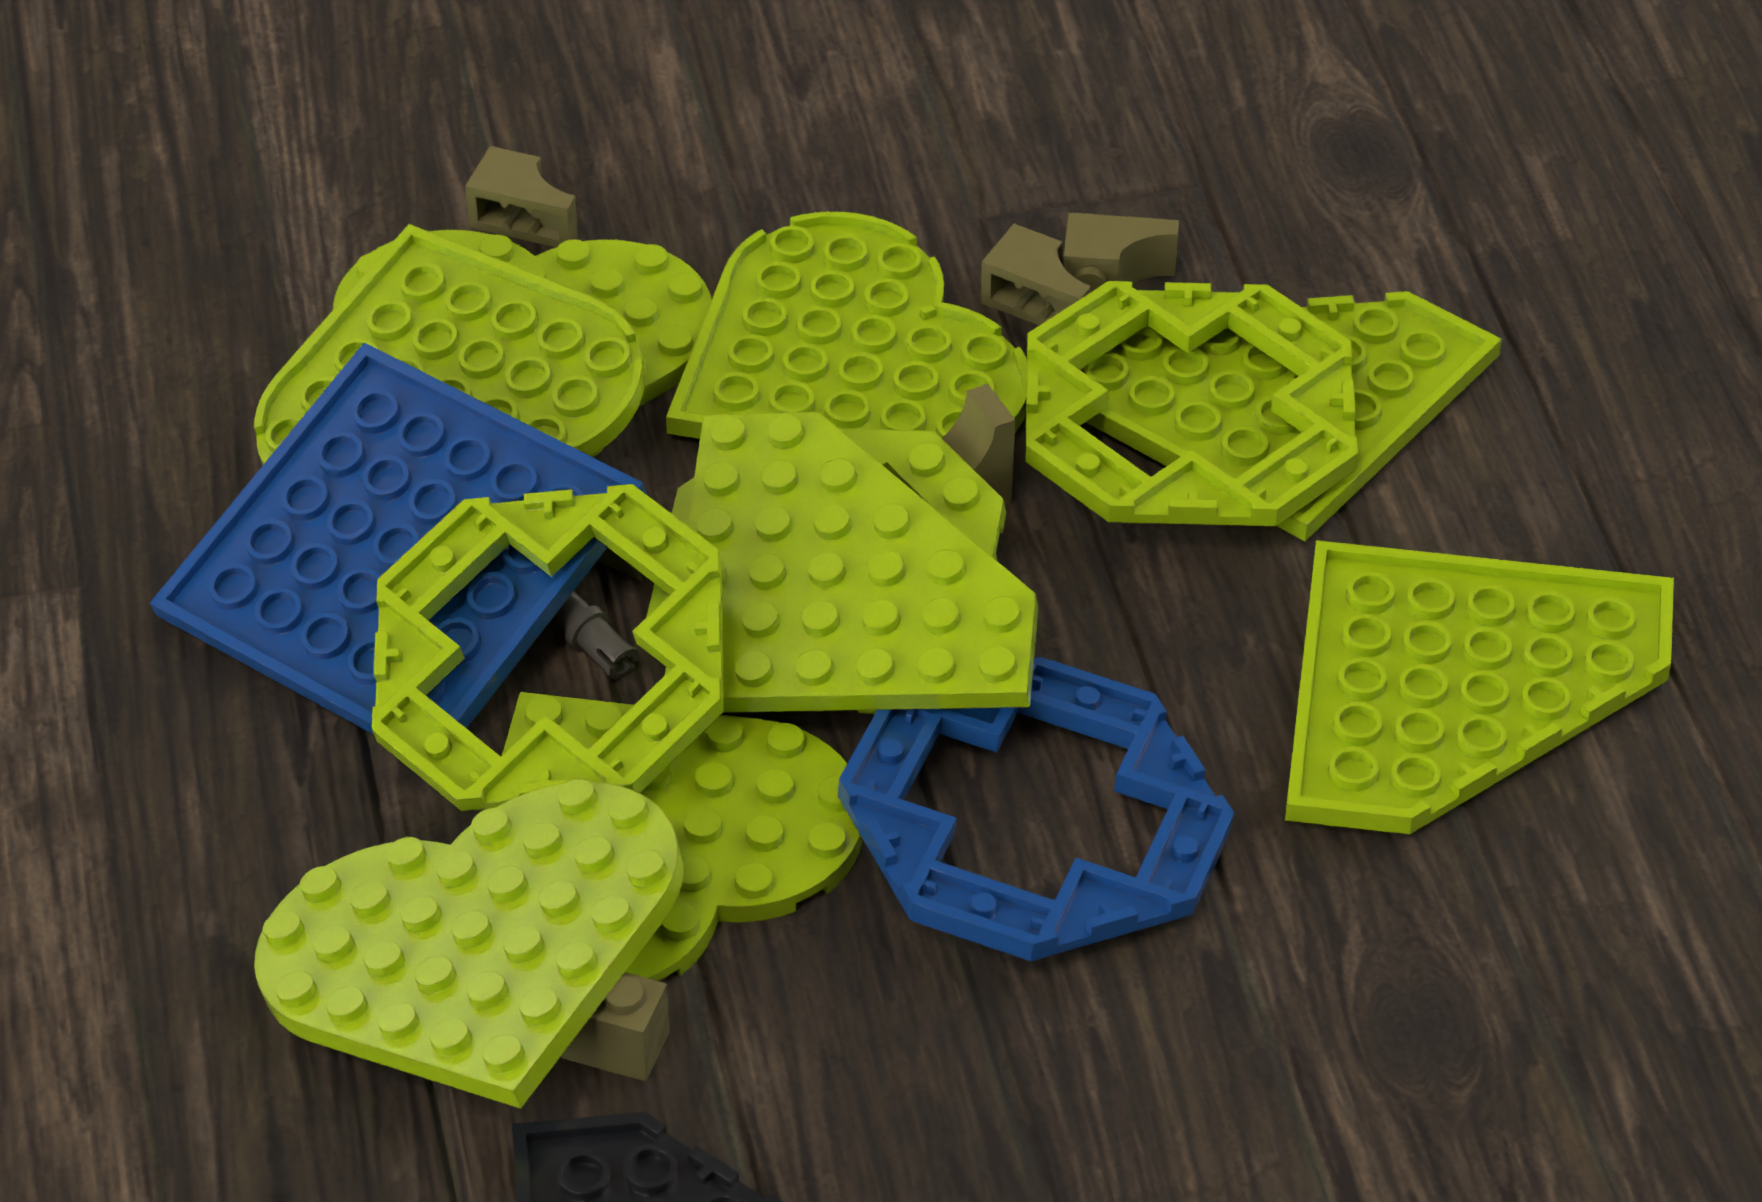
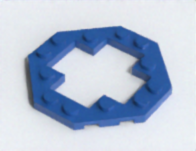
(1093, 899)

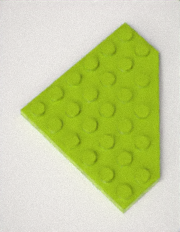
(1219, 396)
(849, 579)
(1455, 674)

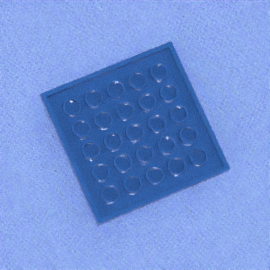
(341, 500)

